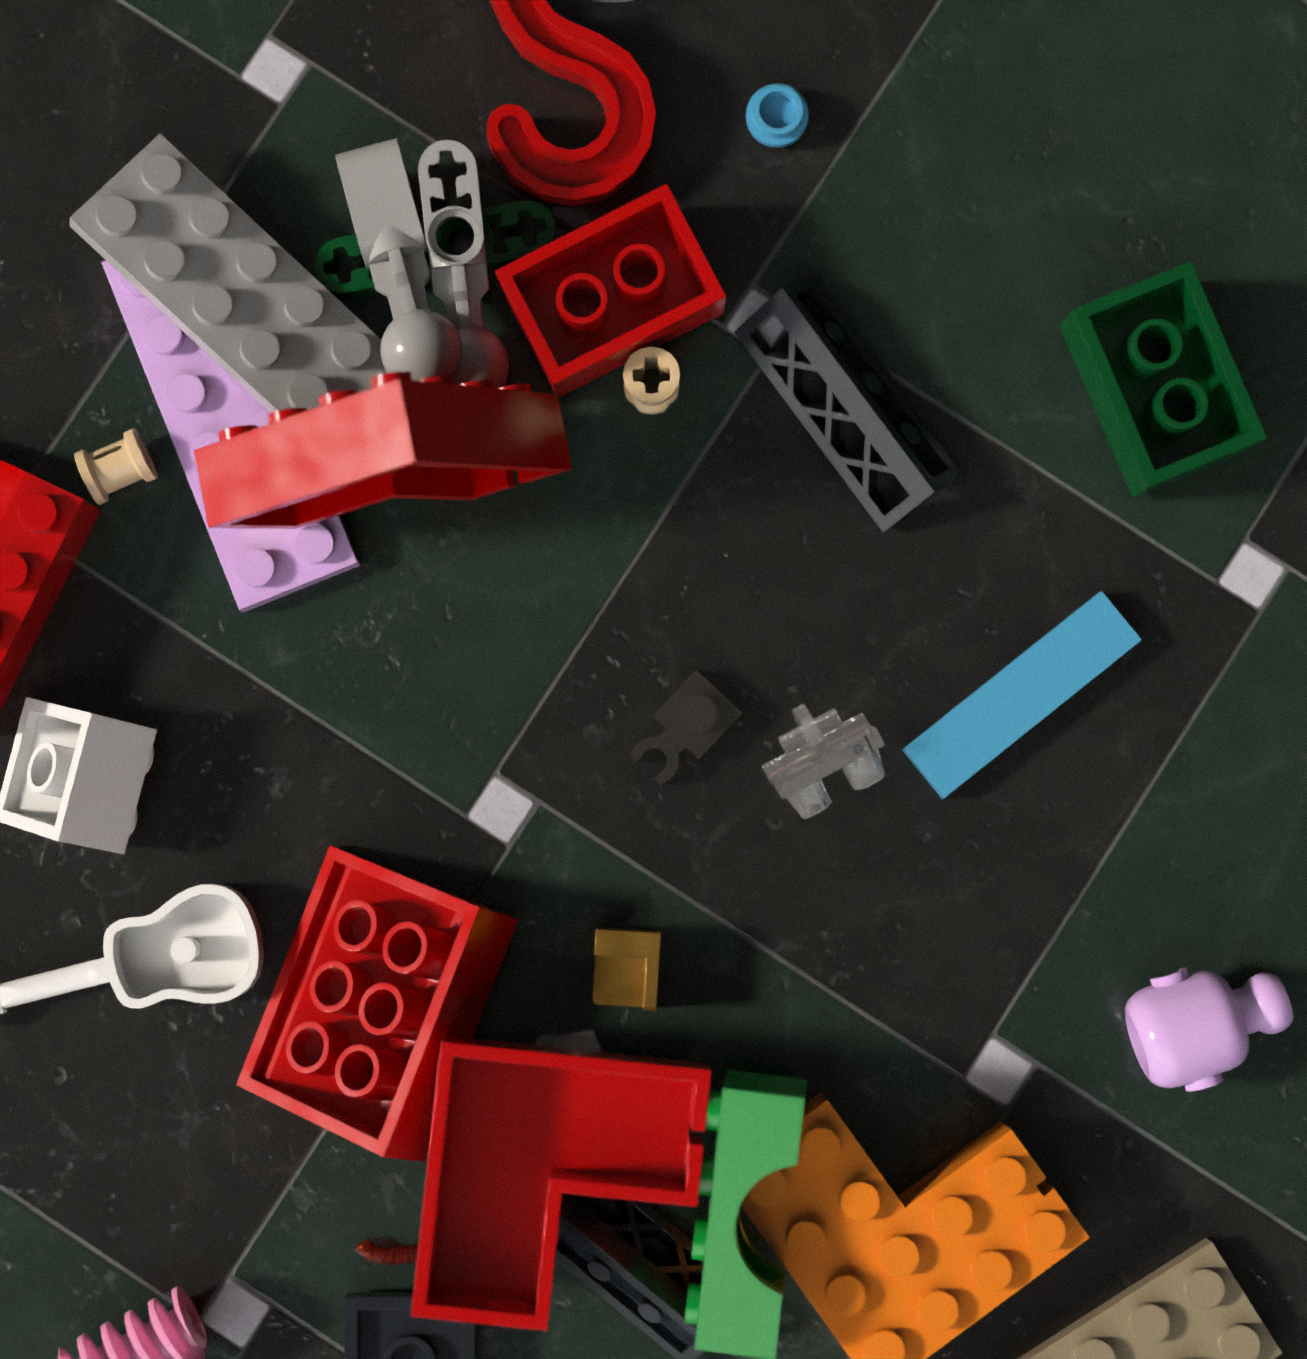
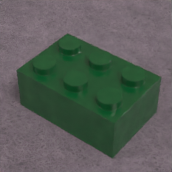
(1162, 379)

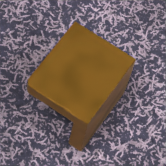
(626, 967)

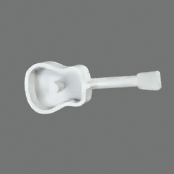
(191, 949)

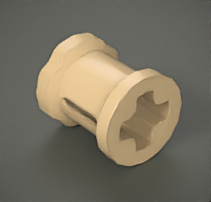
(667, 370)
(115, 466)

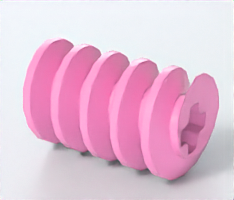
(166, 1335)

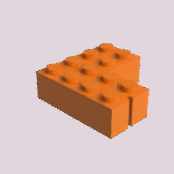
(917, 1265)

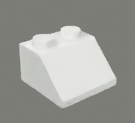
(76, 776)

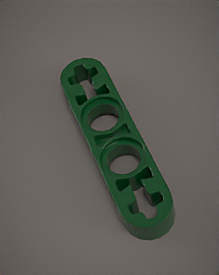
(507, 214)

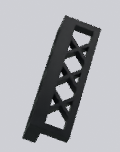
(862, 389)
(622, 1273)

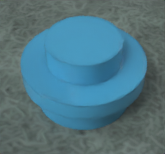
(777, 115)

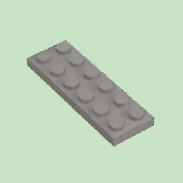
(227, 282)

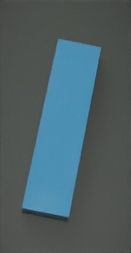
(1021, 694)

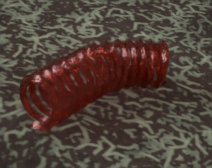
(371, 1250)

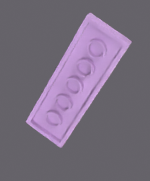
(196, 405)

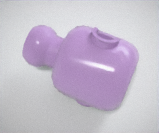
(1197, 1026)

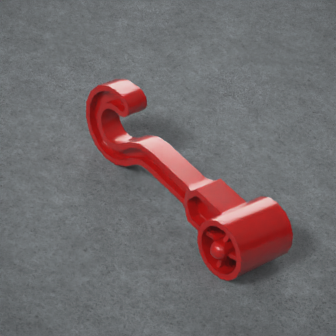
(600, 66)

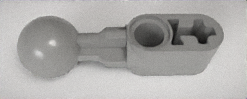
(395, 253)
(462, 278)

